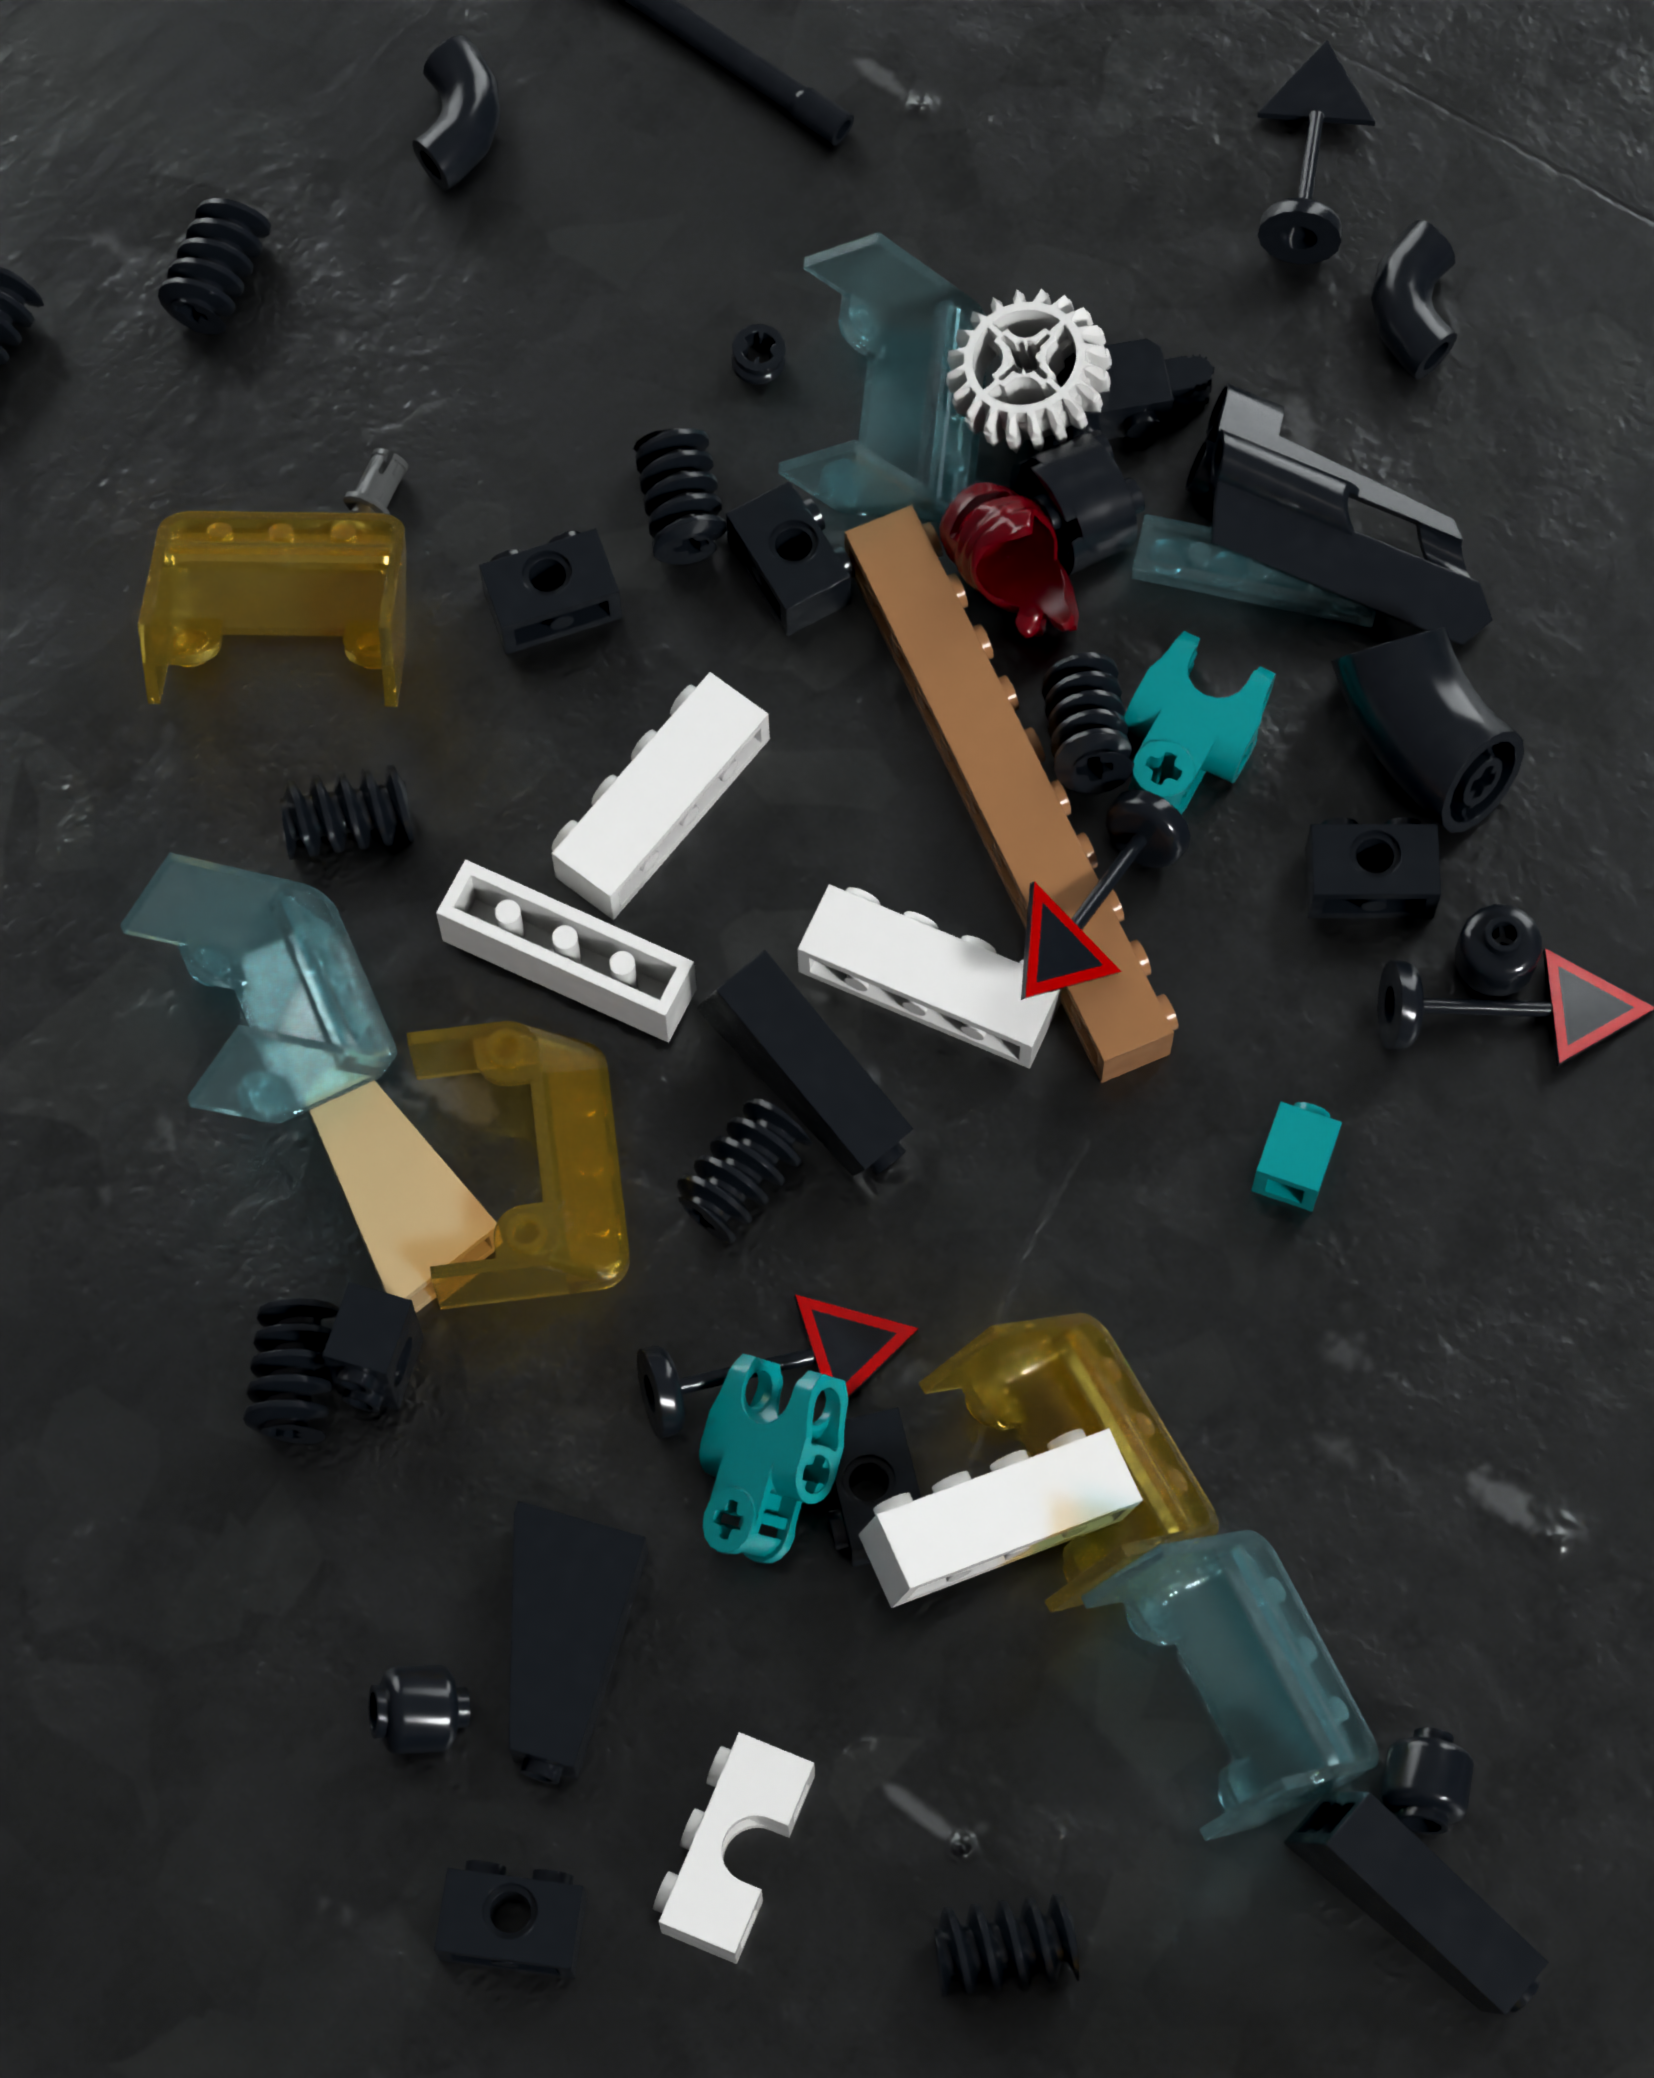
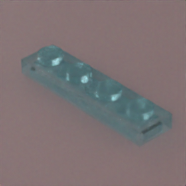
(1183, 558)

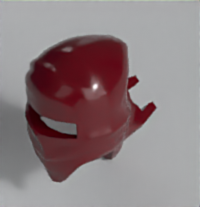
(1010, 556)

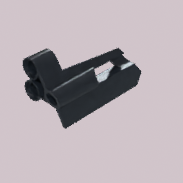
(1294, 517)

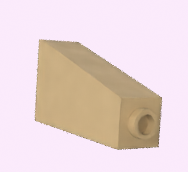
(400, 1193)

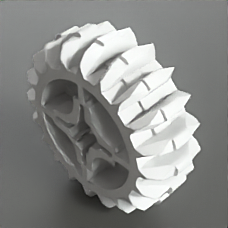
(1032, 338)

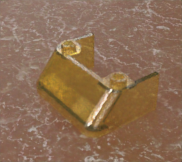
(275, 578)
(580, 1229)
(1068, 1377)

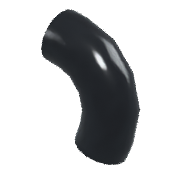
(467, 114)
(1404, 299)

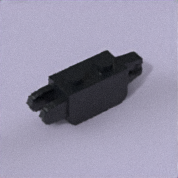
(1144, 390)

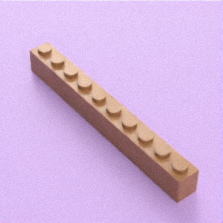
(1003, 779)

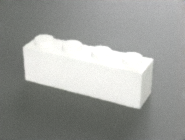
(659, 794)
(567, 950)
(925, 974)
(999, 1515)

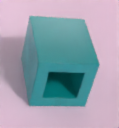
(1297, 1154)

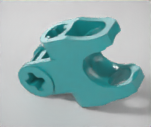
(1188, 730)
(768, 1459)

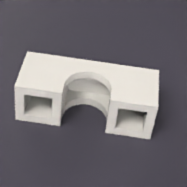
(753, 1789)

